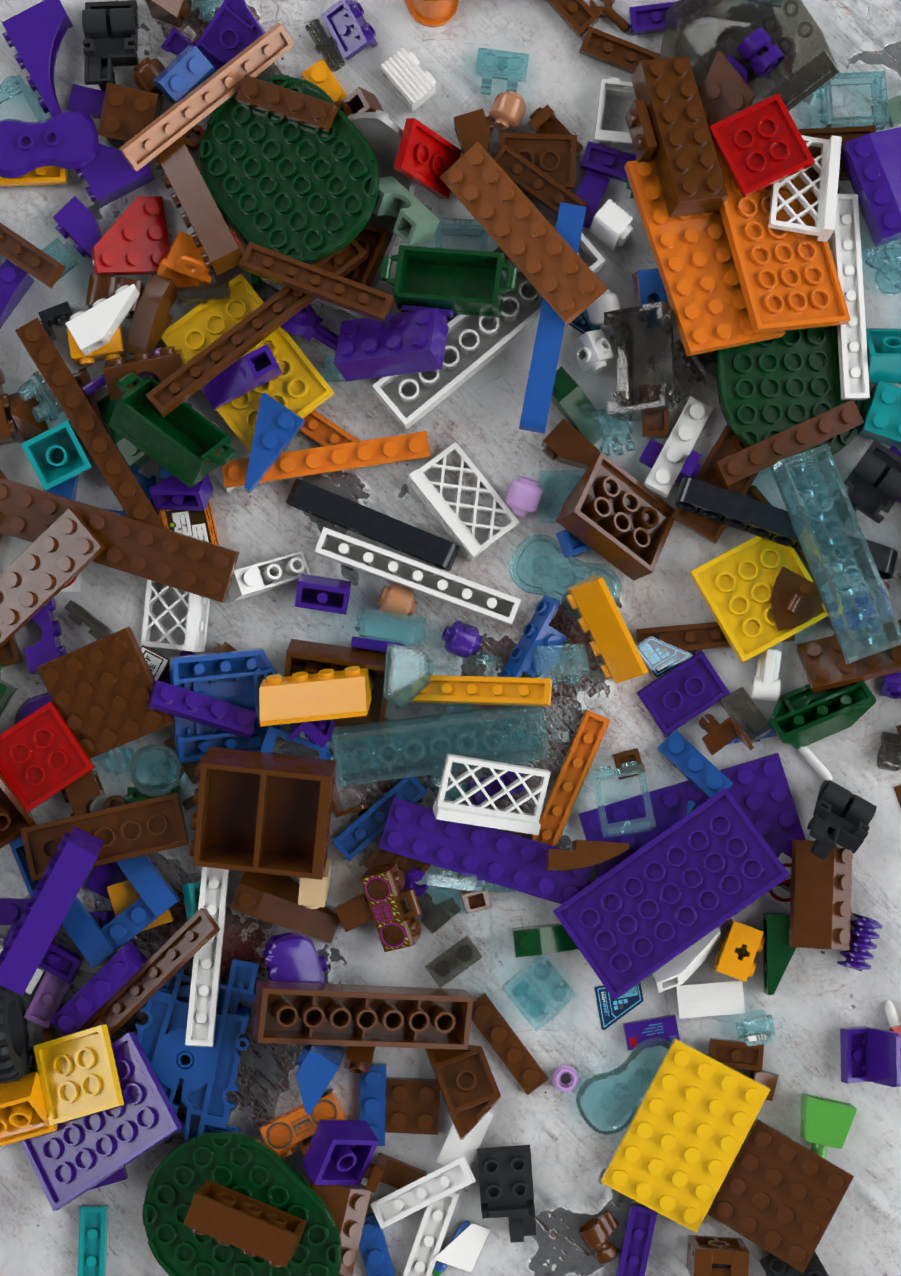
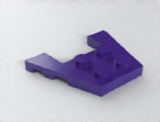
(225, 36)

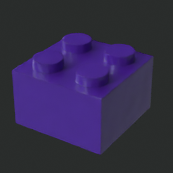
(340, 1152)

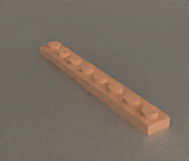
(206, 97)

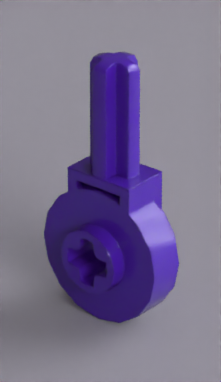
(309, 325)

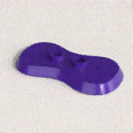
(61, 141)

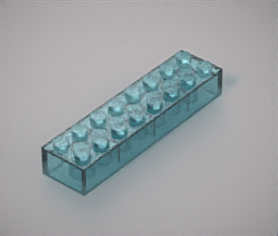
(837, 553)
(422, 743)

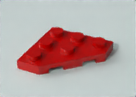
(134, 241)

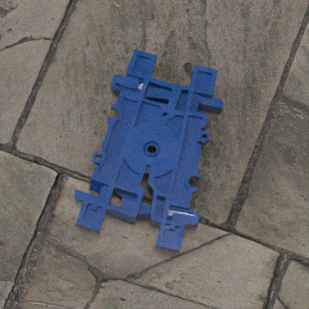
(210, 1069)

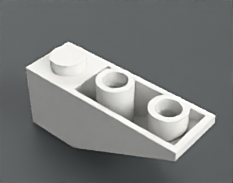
(98, 325)
(267, 576)
(686, 963)

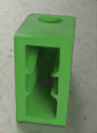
(825, 1122)

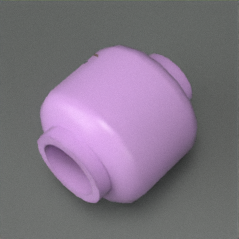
(524, 496)

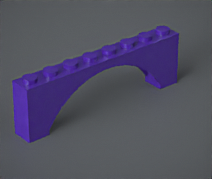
(37, 39)

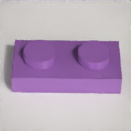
(46, 1000)

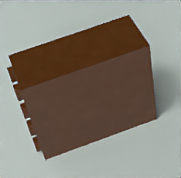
(262, 812)

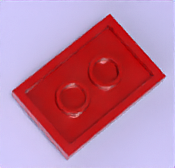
(425, 157)

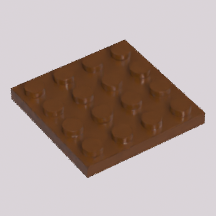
(104, 692)
(781, 1195)

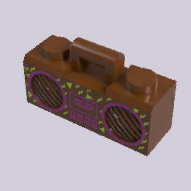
(389, 908)

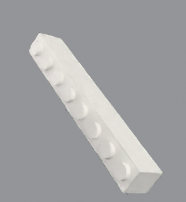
(417, 576)

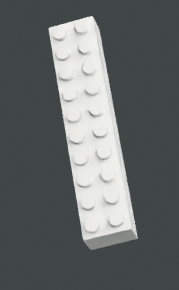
(470, 347)

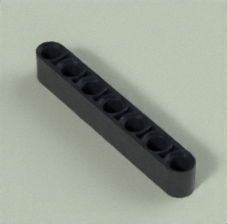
(372, 524)

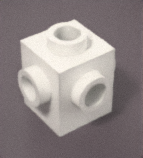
(591, 351)

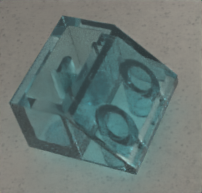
(538, 992)

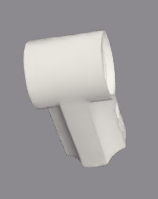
(765, 683)

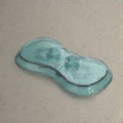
(543, 570)
(613, 1097)

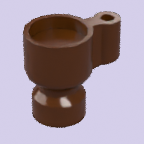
(596, 1235)

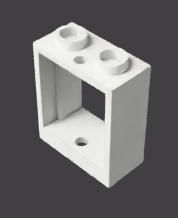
(617, 140)

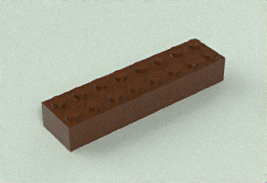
(361, 1015)

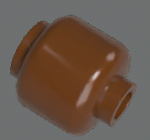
(146, 72)

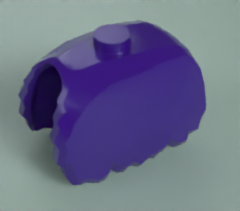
(294, 959)

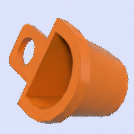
(432, 12)
(185, 263)

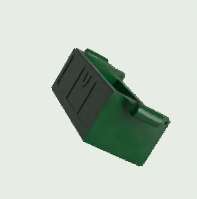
(450, 279)
(179, 442)

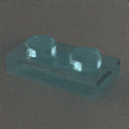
(466, 882)

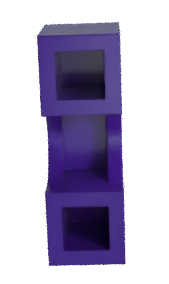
(49, 644)

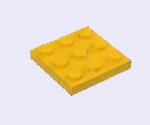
(78, 1075)

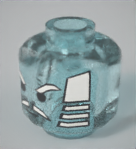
(755, 1028)

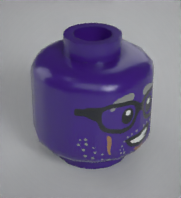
(461, 639)

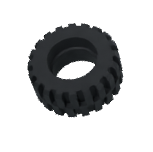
(13, 1037)

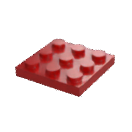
(761, 145)
(41, 757)

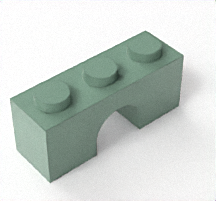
(414, 221)

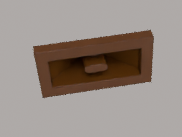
(24, 418)

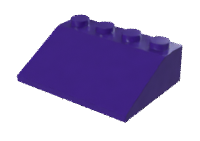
(875, 175)

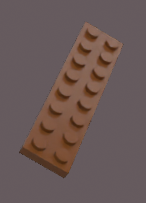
(523, 233)

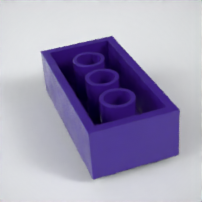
(396, 347)

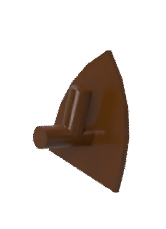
(793, 599)

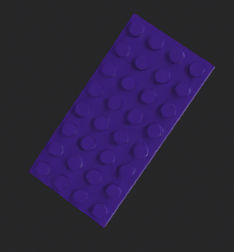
(757, 787)
(671, 893)

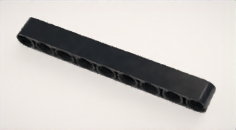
(759, 519)

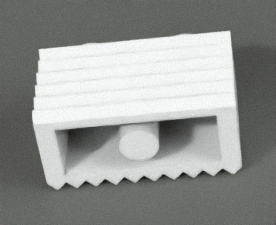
(407, 79)
(612, 225)

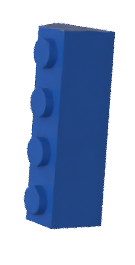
(316, 1071)

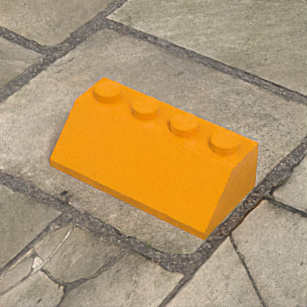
(607, 629)
(314, 696)
(23, 1110)

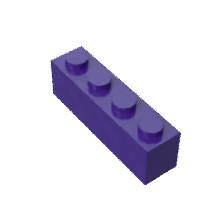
(98, 989)

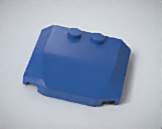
(226, 677)

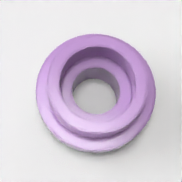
(571, 1084)

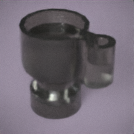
(889, 752)
(436, 915)

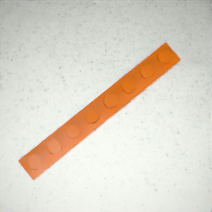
(334, 458)

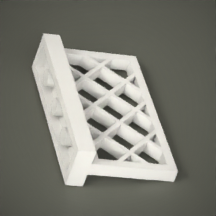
(825, 193)
(442, 509)
(195, 620)
(491, 816)

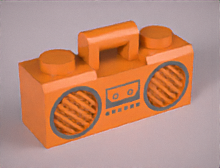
(295, 1125)

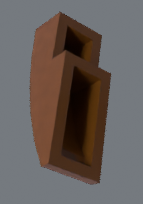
(151, 315)
(583, 854)

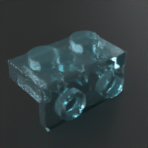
(562, 663)

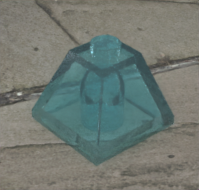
(406, 674)

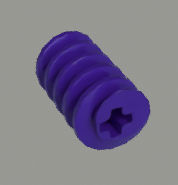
(860, 943)

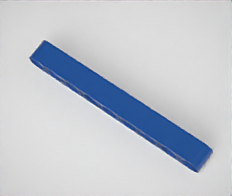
(549, 335)

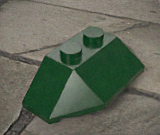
(810, 717)

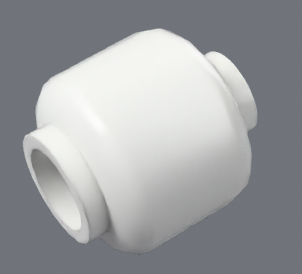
(606, 302)

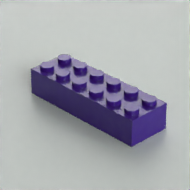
(47, 908)

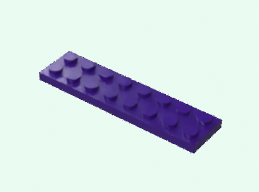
(478, 850)

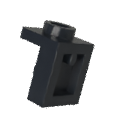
(56, 315)

